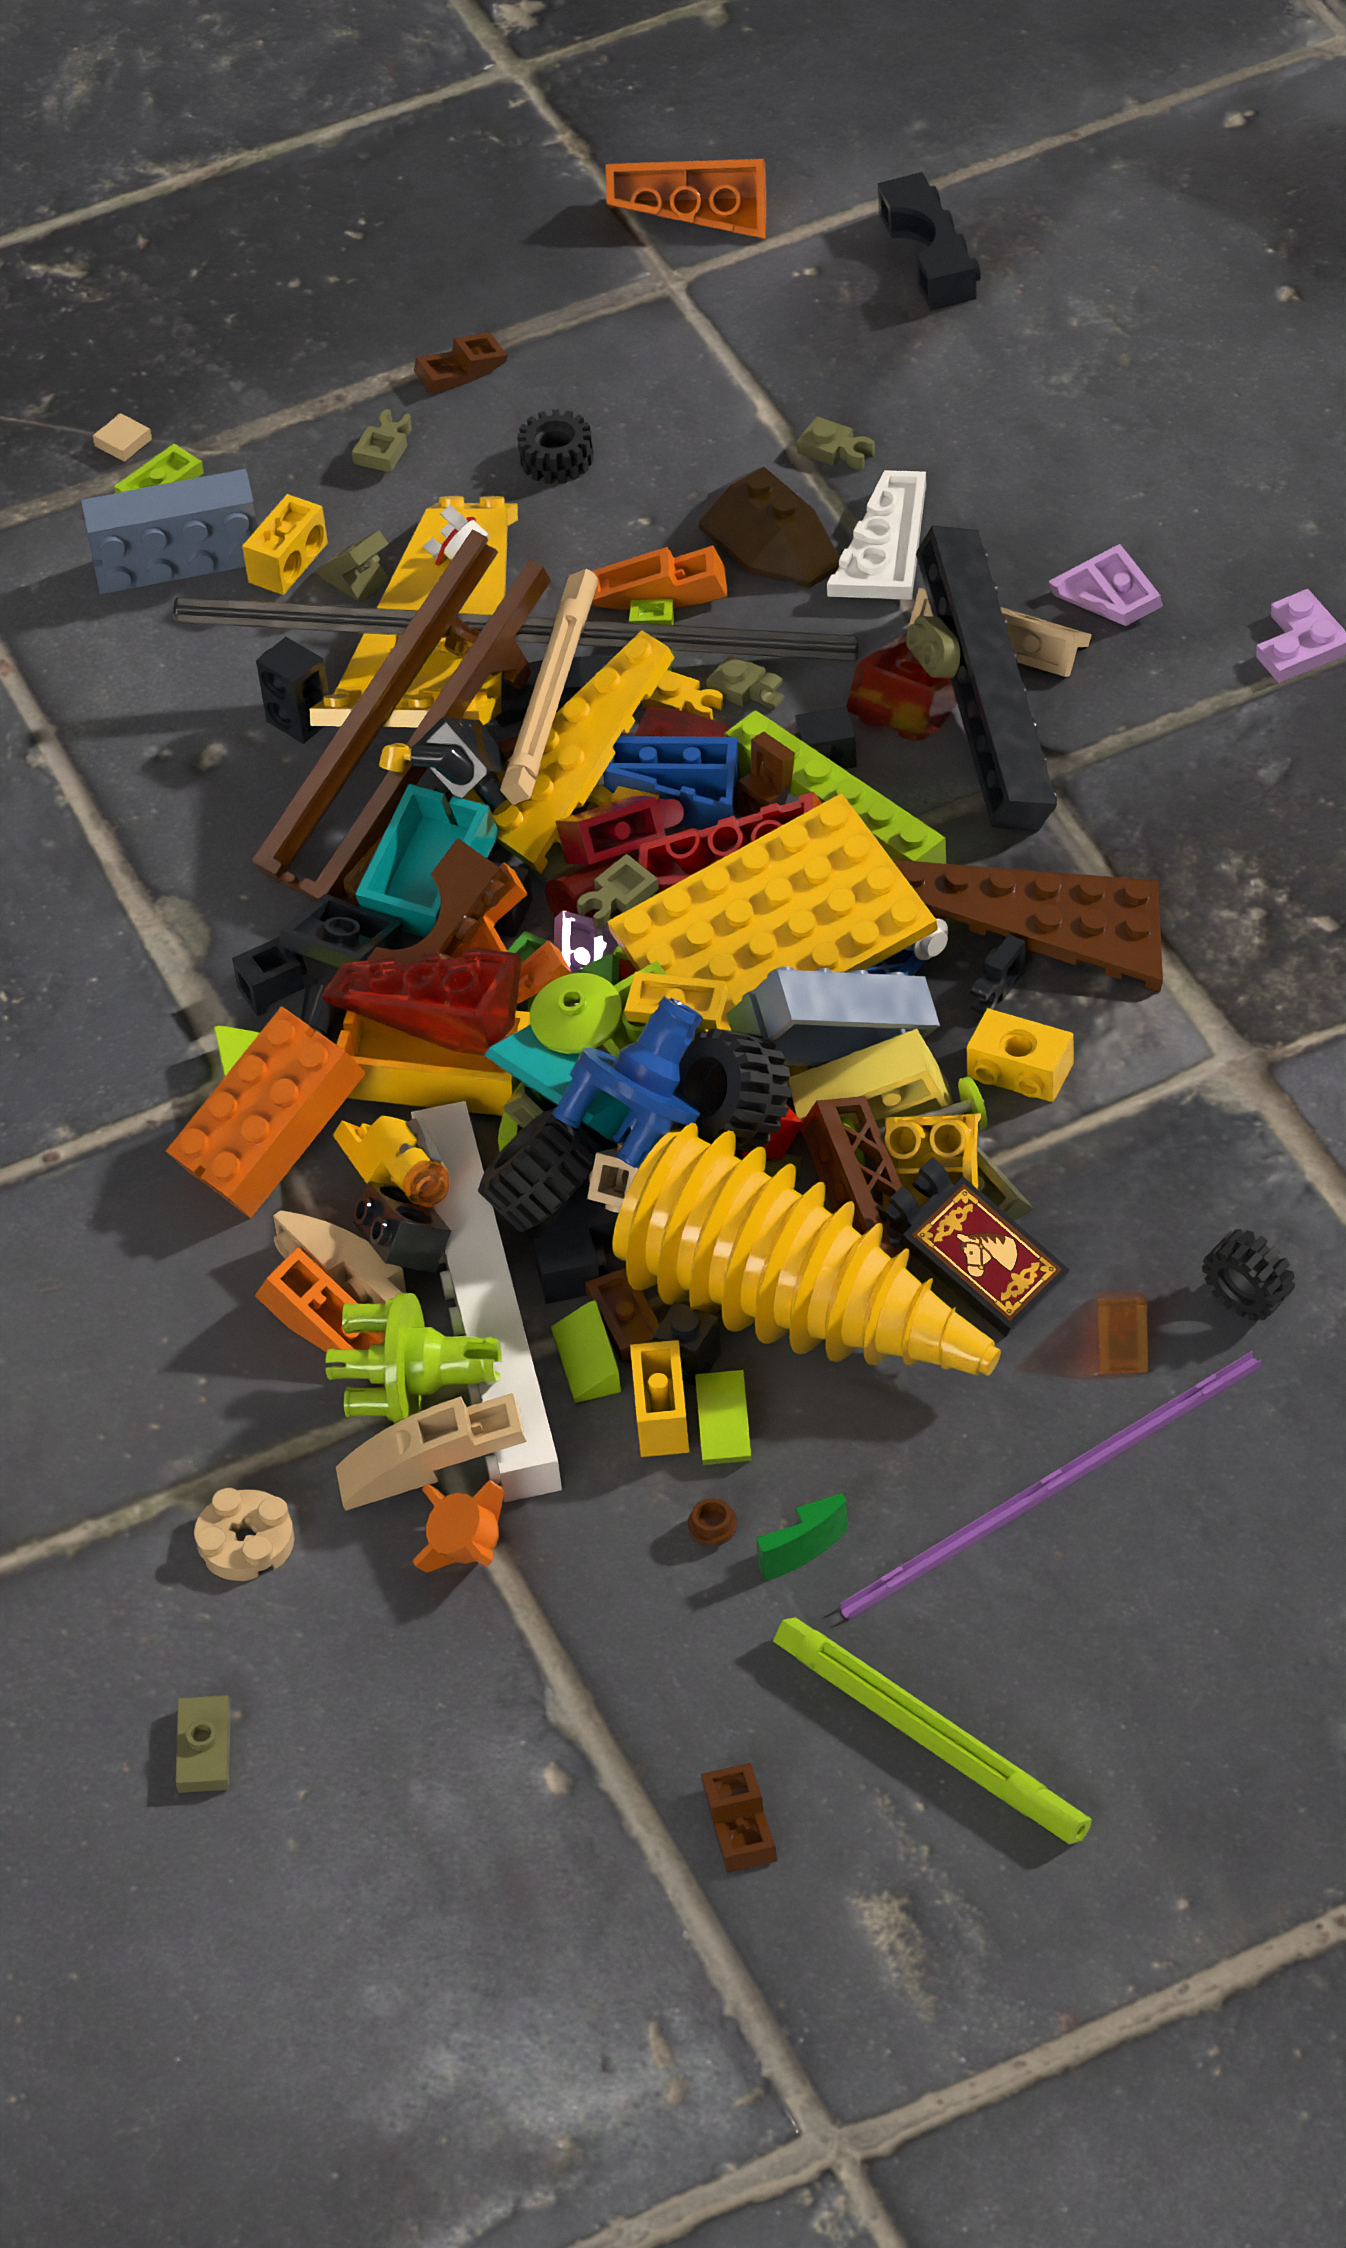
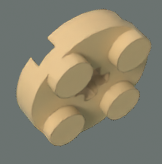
(241, 1510)

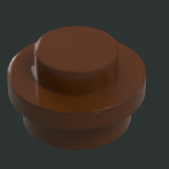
(712, 1522)

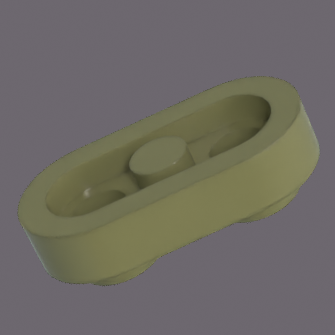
(934, 646)

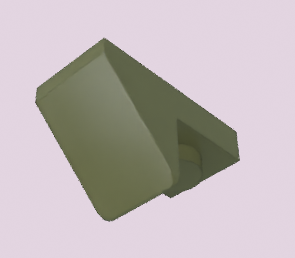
(357, 568)

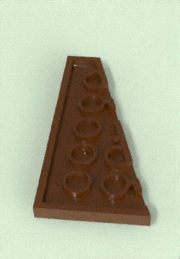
(1056, 914)

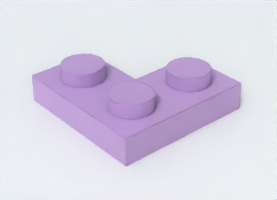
(1309, 638)

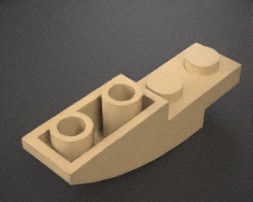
(341, 1256)
(432, 1439)

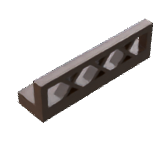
(838, 1167)

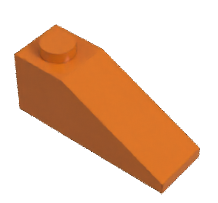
(311, 1304)

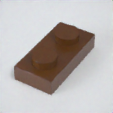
(623, 1311)

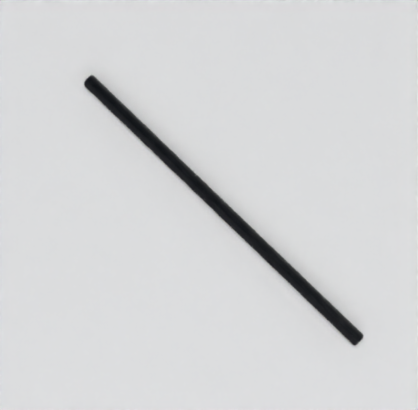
(532, 631)

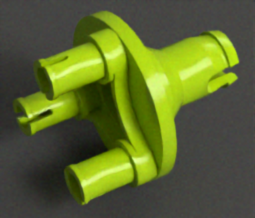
(408, 1361)

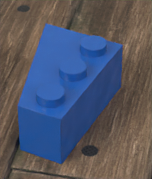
(692, 770)

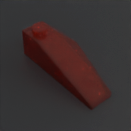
(448, 1002)

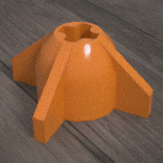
(461, 1527)

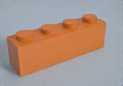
(704, 193)

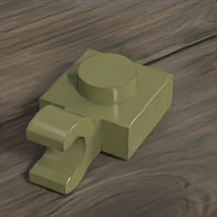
(744, 681)

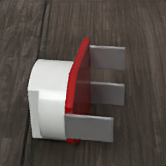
(455, 533)

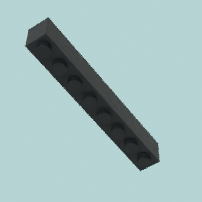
(987, 680)

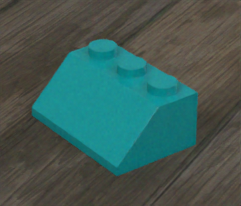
(549, 1076)

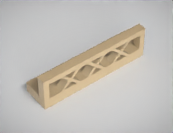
(1033, 639)

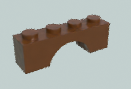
(466, 889)

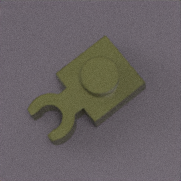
(832, 441)
(383, 446)
(619, 888)

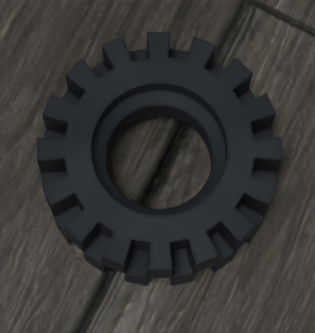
(552, 431)
(1248, 1274)

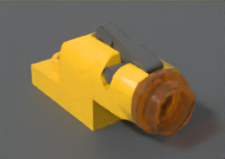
(398, 1156)

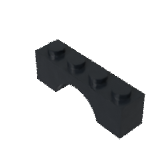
(915, 212)

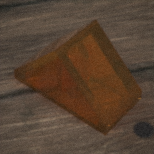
(1122, 1331)

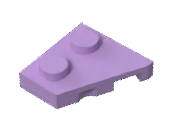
(1109, 587)

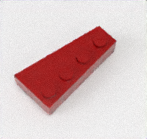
(690, 851)

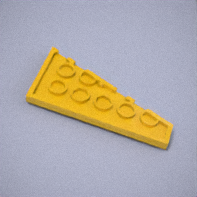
(582, 747)

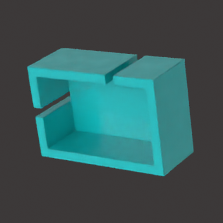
(411, 848)

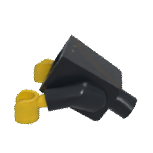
(461, 757)

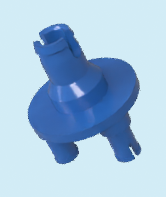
(641, 1078)

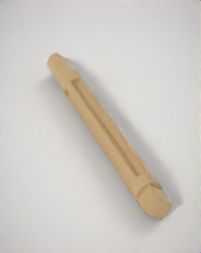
(532, 739)

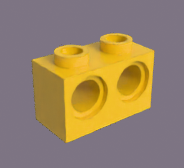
(285, 544)

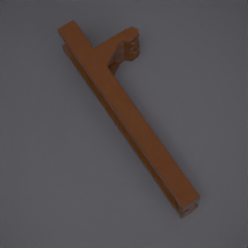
(437, 617)

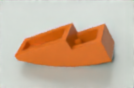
(658, 575)

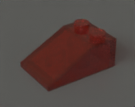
(899, 693)

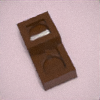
(469, 360)
(768, 776)
(739, 1817)

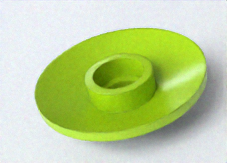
(580, 1026)

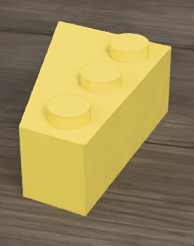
(894, 1076)

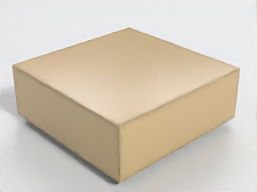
(122, 437)

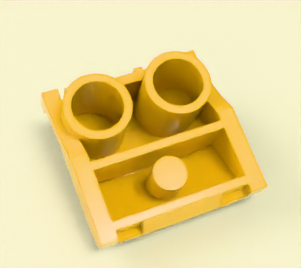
(946, 1138)

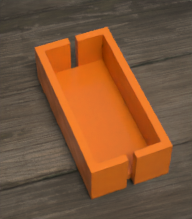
(266, 1111)

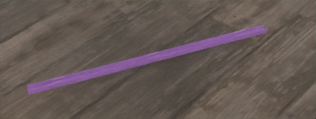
(1048, 1486)

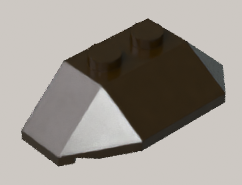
(769, 529)

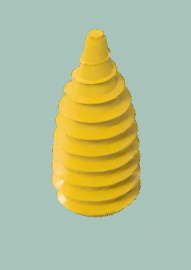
(778, 1258)

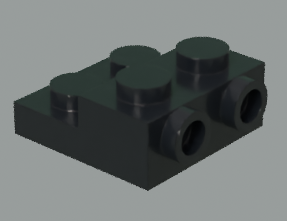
(340, 932)

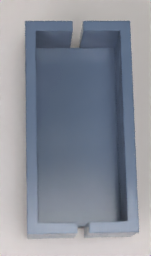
(170, 530)
(831, 1013)

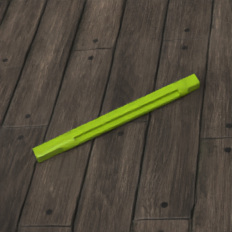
(932, 1730)

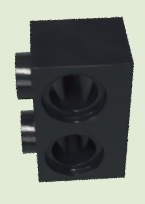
(290, 685)
(400, 1229)

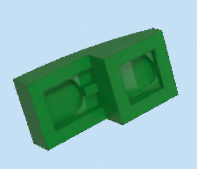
(816, 1530)

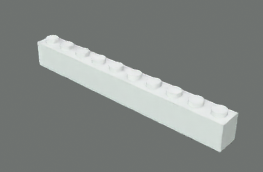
(488, 1304)

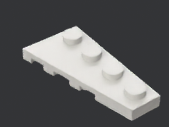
(885, 542)

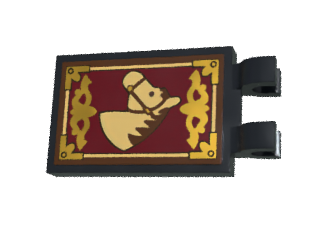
(974, 1247)

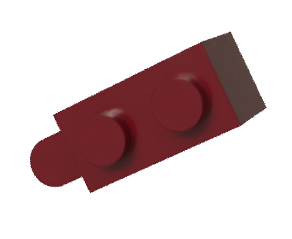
(616, 828)

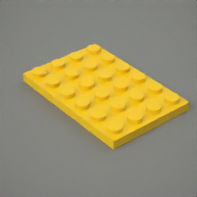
(793, 898)

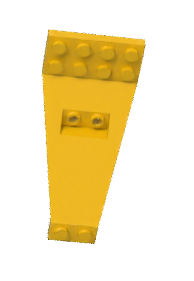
(407, 591)

